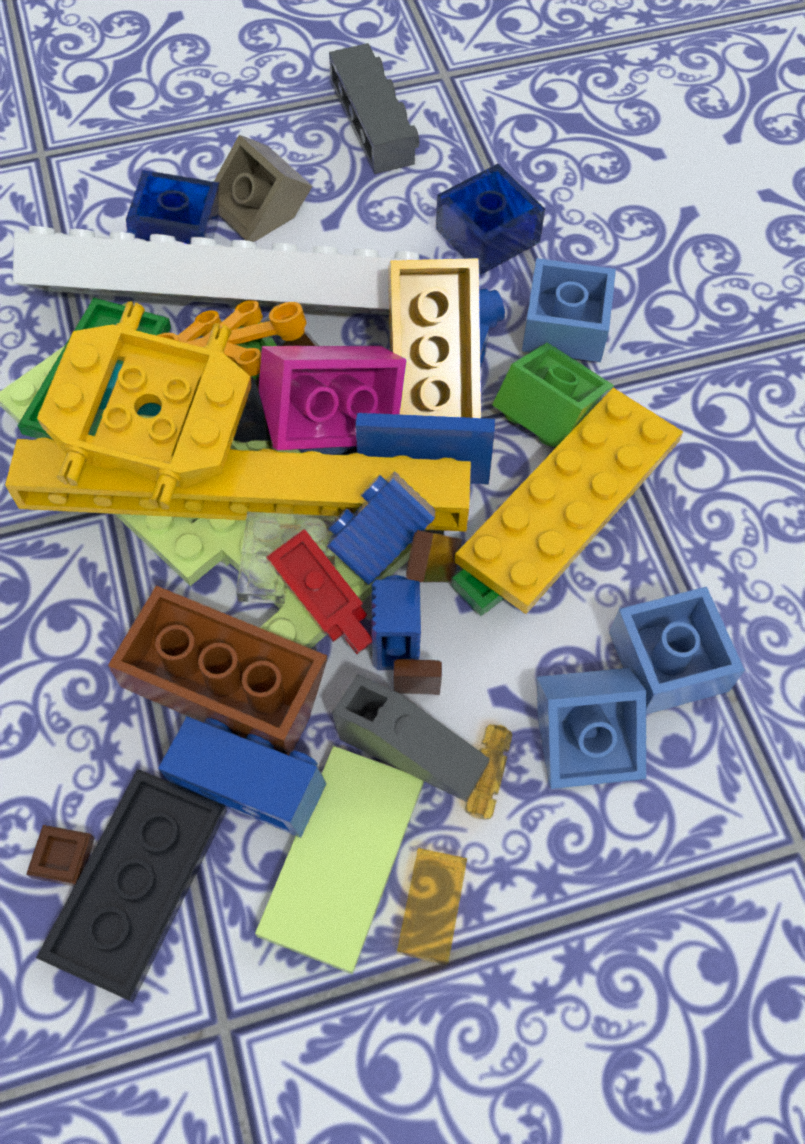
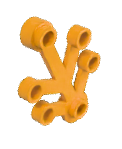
(285, 320)

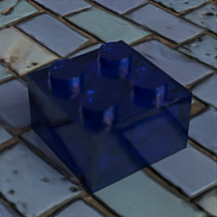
(173, 207)
(489, 218)

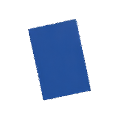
(429, 439)

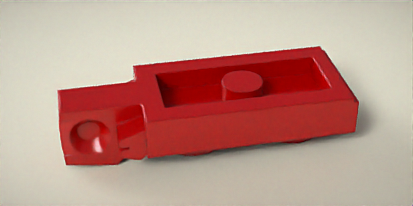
(321, 590)

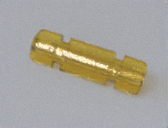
(497, 740)

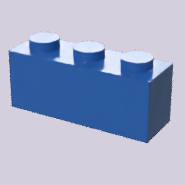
(244, 774)

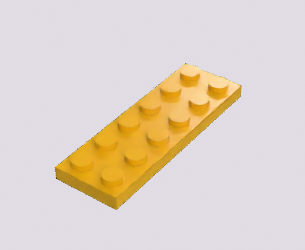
(567, 500)

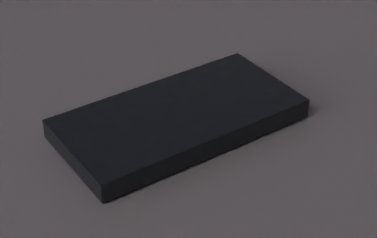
(133, 885)

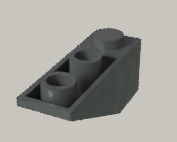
(407, 738)

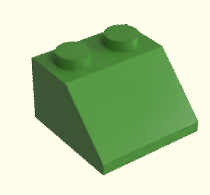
(549, 393)

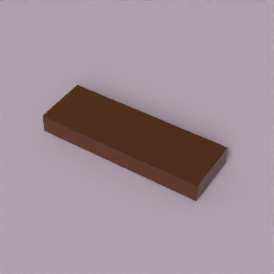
(432, 557)

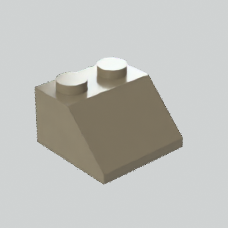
(258, 189)

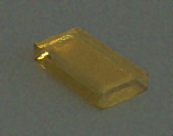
(432, 906)

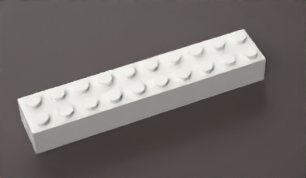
(203, 270)

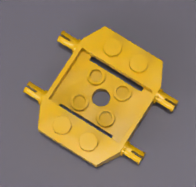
(194, 385)

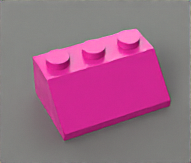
(318, 390)

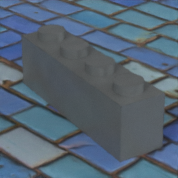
(373, 108)

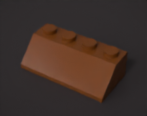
(219, 669)

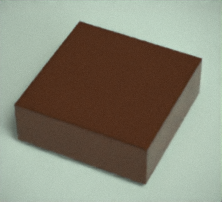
(417, 676)
(60, 855)

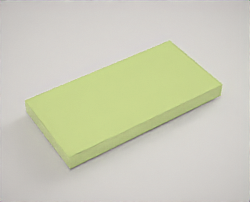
(341, 861)

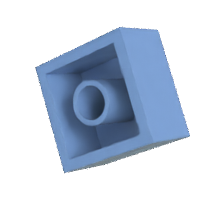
(570, 308)
(677, 649)

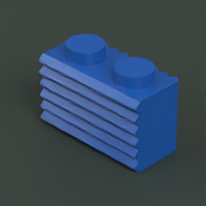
(380, 526)
(395, 621)

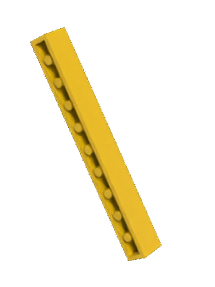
(249, 483)

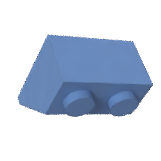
(592, 727)

